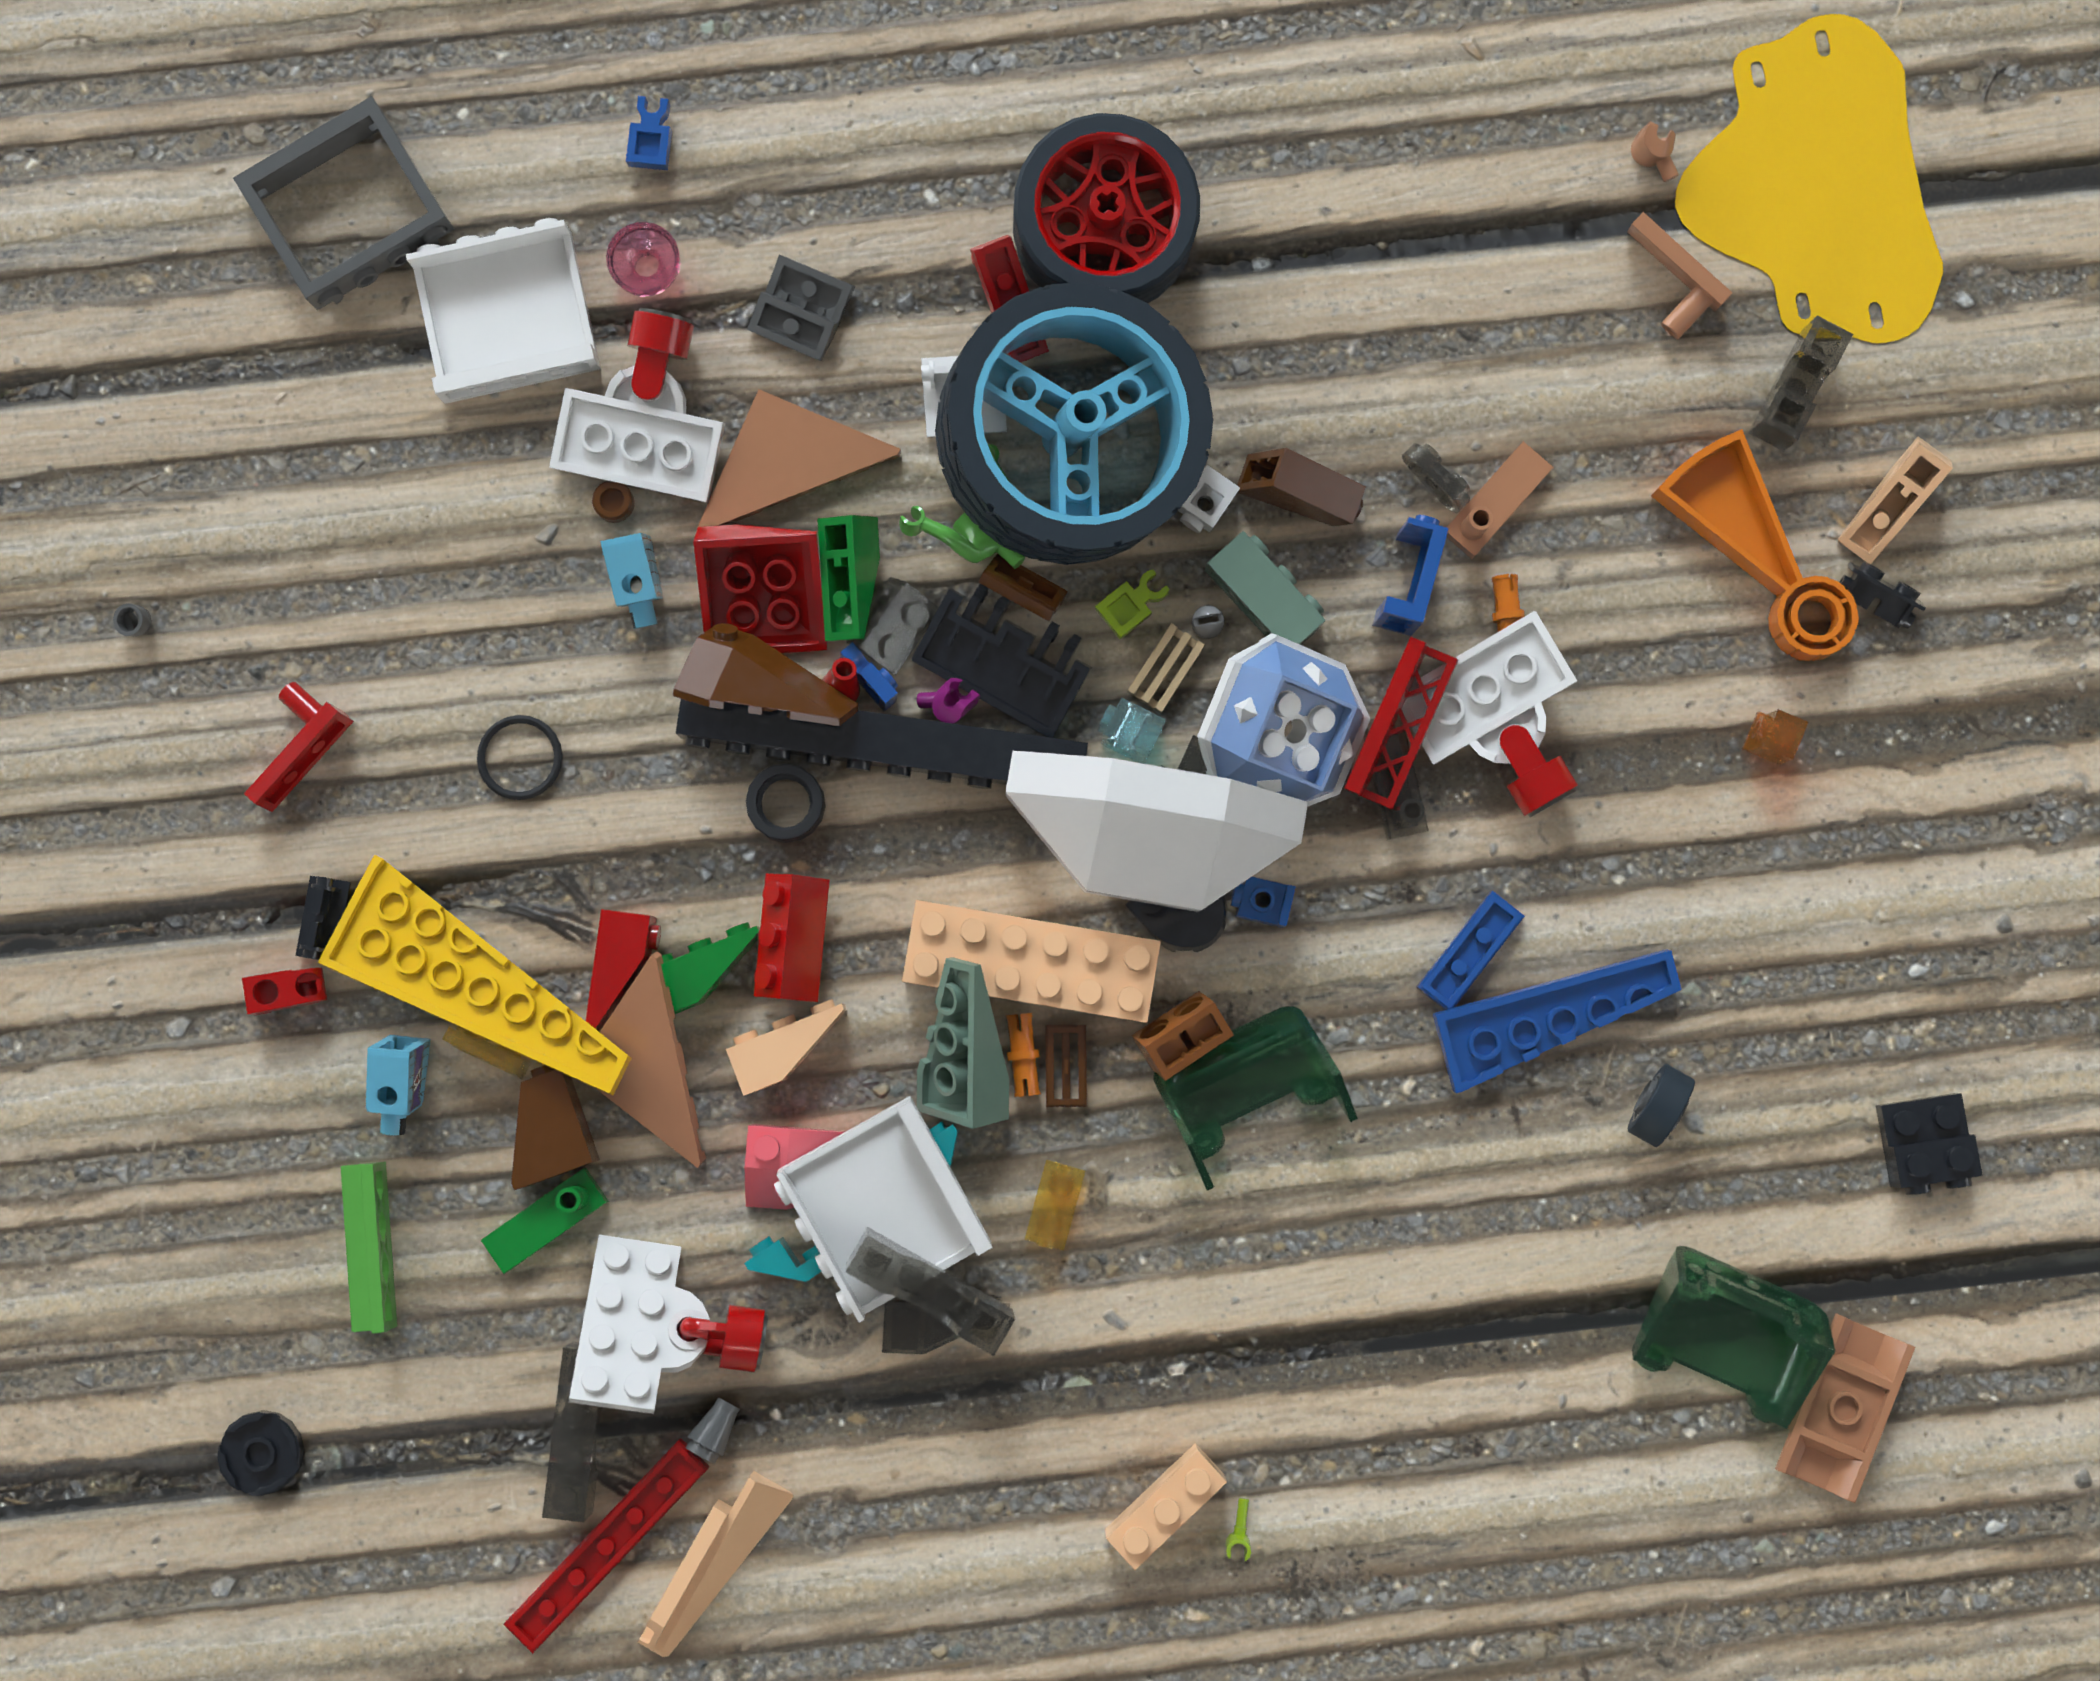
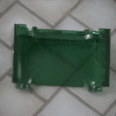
(1736, 1333)

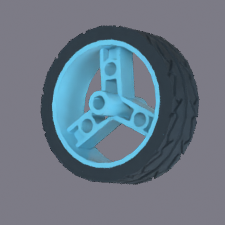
(1160, 375)

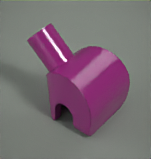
(948, 702)

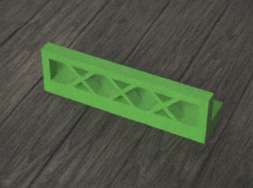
(368, 1247)

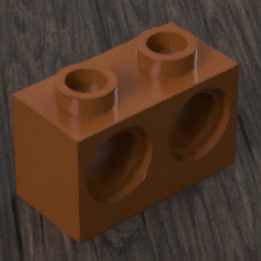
(1182, 1035)

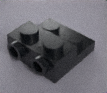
(1928, 1143)

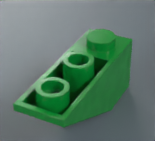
(707, 964)

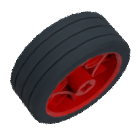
(1105, 209)

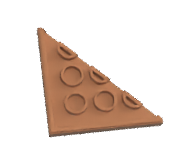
(785, 455)
(655, 1079)

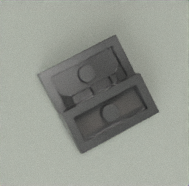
(801, 307)

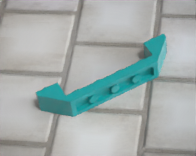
(778, 1258)

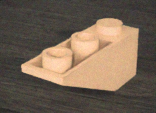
(776, 1054)

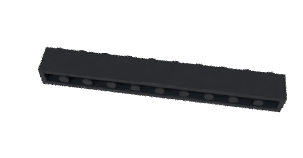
(868, 741)

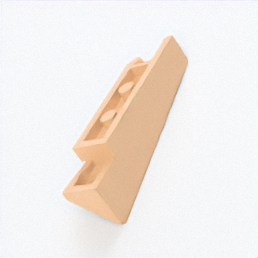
(712, 1560)

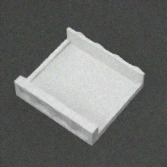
(504, 310)
(885, 1179)

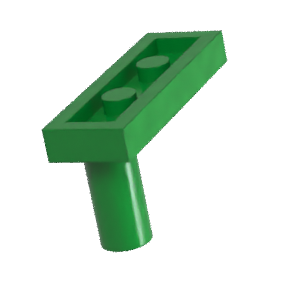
(544, 1220)

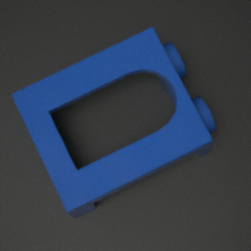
(1409, 615)

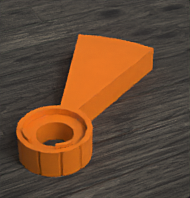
(1729, 506)

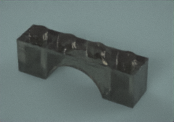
(949, 1299)
(572, 1452)

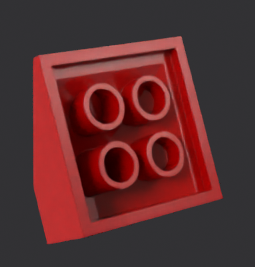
(762, 584)

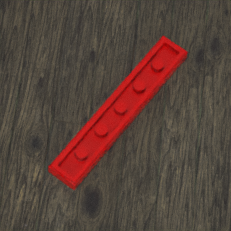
(606, 1546)

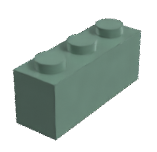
(1264, 591)

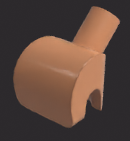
(1652, 151)

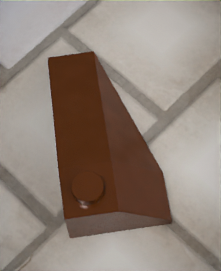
(748, 671)

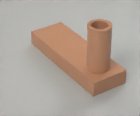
(1704, 286)
(1498, 499)

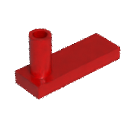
(1003, 280)
(321, 731)

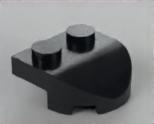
(1182, 928)

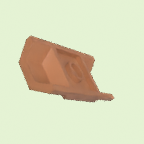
(1846, 1410)

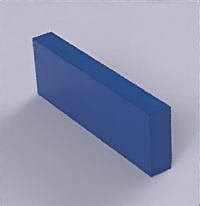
(1470, 951)

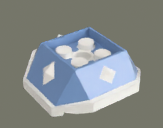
(1257, 699)

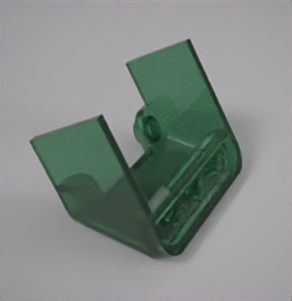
(1245, 1073)

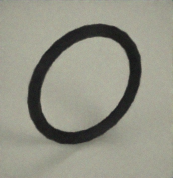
(481, 753)

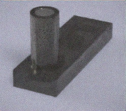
(1409, 812)

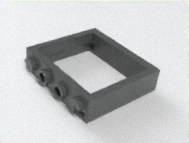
(312, 152)

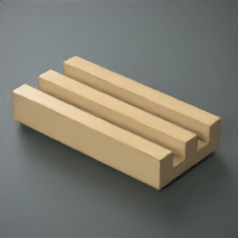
(1184, 639)

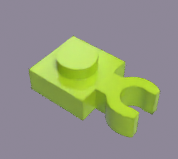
(1127, 607)

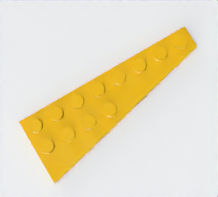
(431, 960)

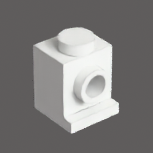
(1218, 491)

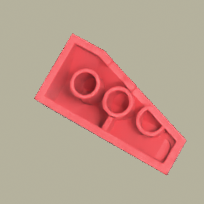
(770, 1149)

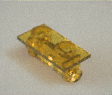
(1054, 1205)

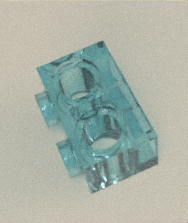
(1130, 730)

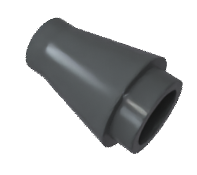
(713, 1431)

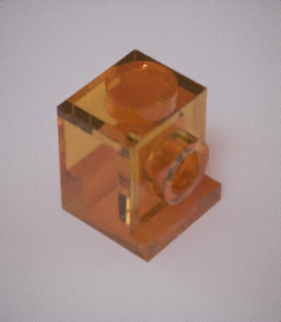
(1775, 736)

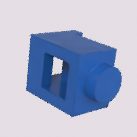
(1275, 913)

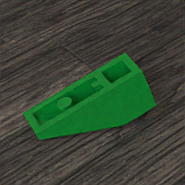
(848, 573)

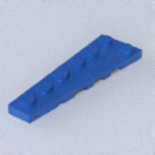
(1520, 1025)

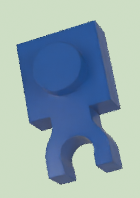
(649, 140)
(876, 683)

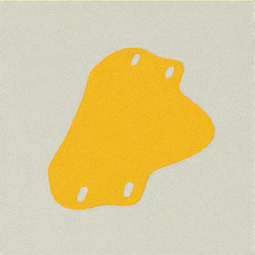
(1821, 182)

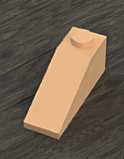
(1896, 500)

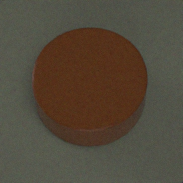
(613, 501)

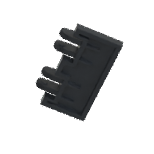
(1000, 663)

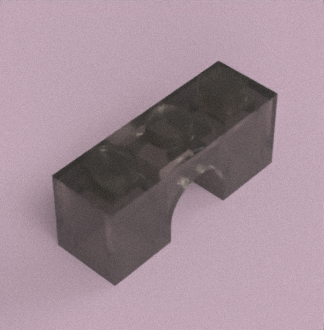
(1802, 375)

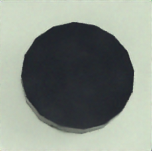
(260, 1453)

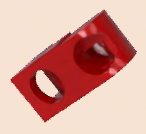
(283, 990)

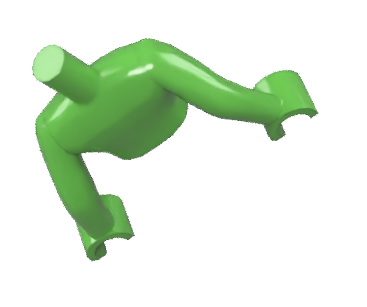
(965, 536)

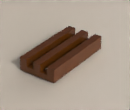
(1023, 587)
(1082, 1065)

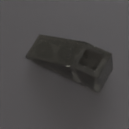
(913, 1330)

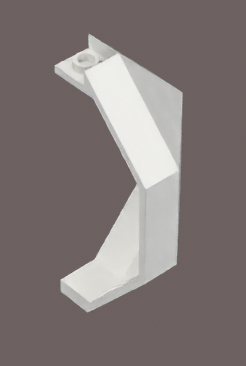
(1150, 827)

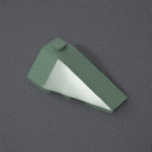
(965, 1065)

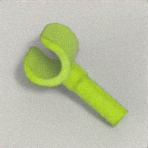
(1239, 1535)

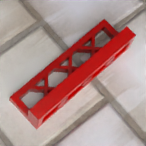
(1387, 716)

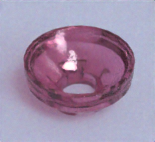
(634, 243)

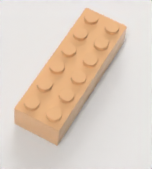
(1036, 960)

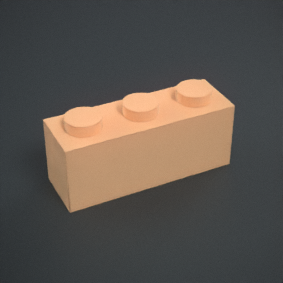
(1165, 1506)

